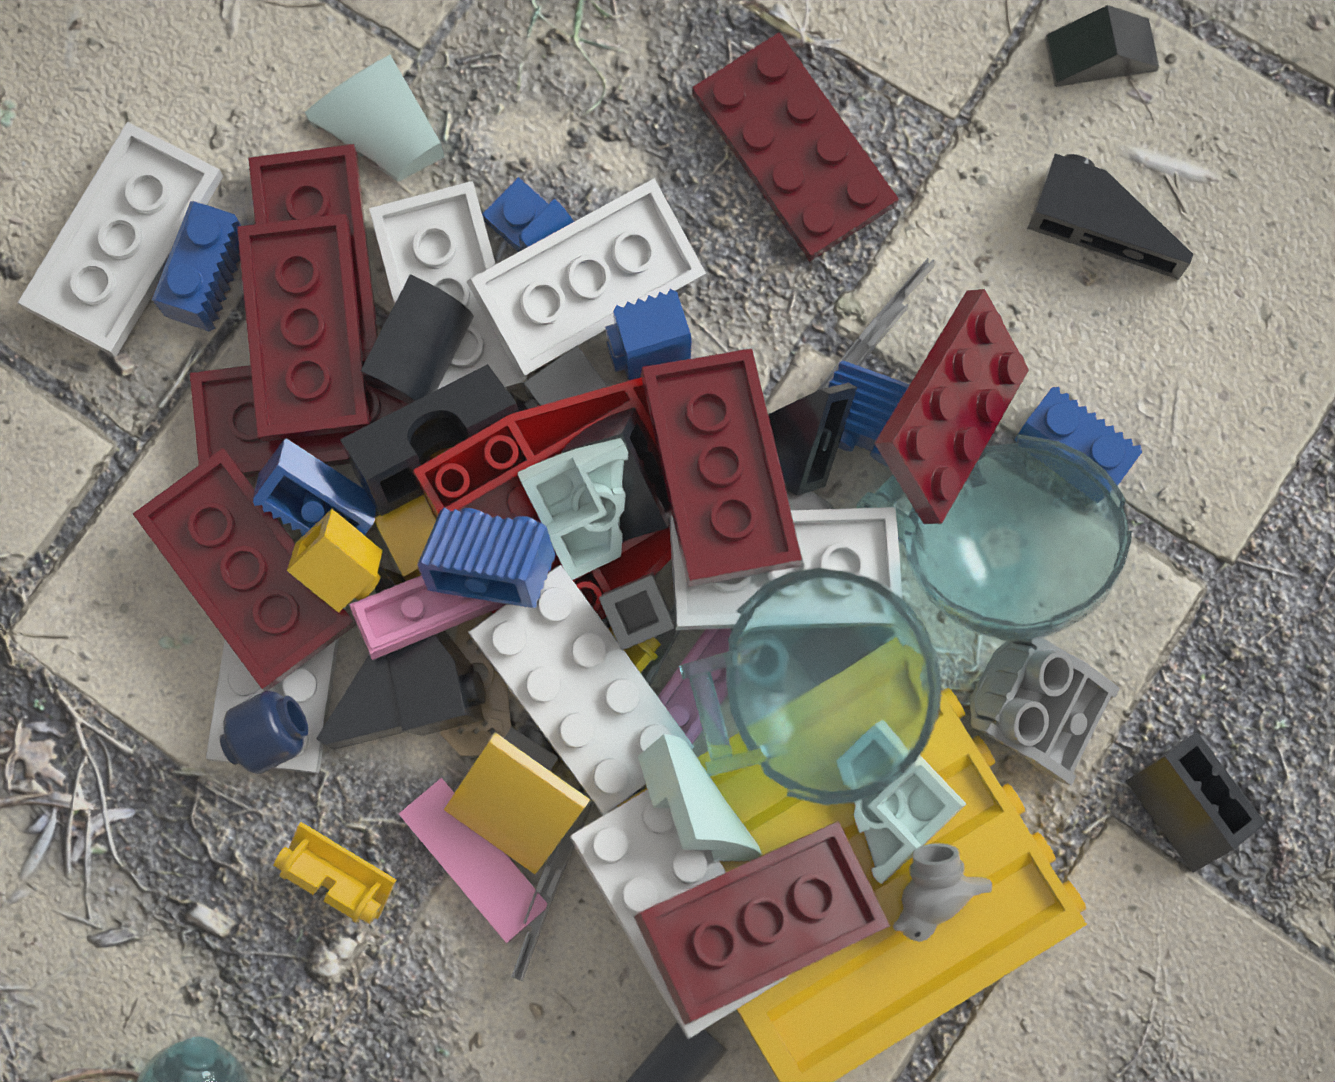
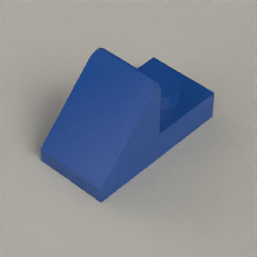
(524, 216)

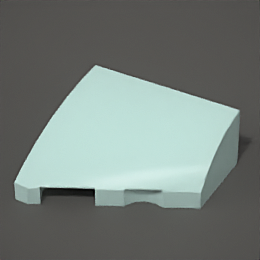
(380, 119)
(581, 503)
(697, 806)
(905, 816)

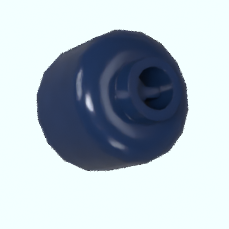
(263, 732)

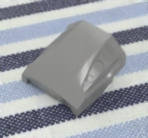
(1040, 704)

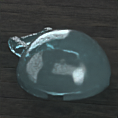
(1024, 543)
(823, 685)

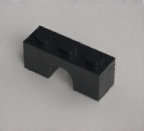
(404, 440)

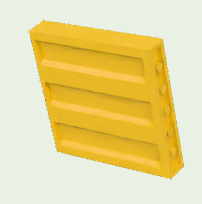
(887, 985)

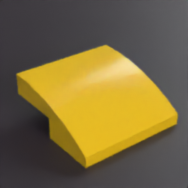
(516, 804)

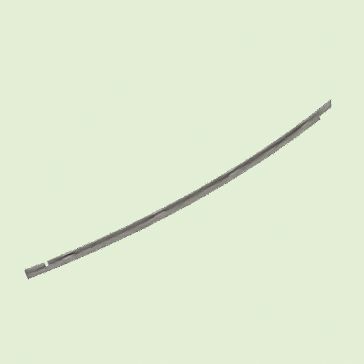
(561, 854)

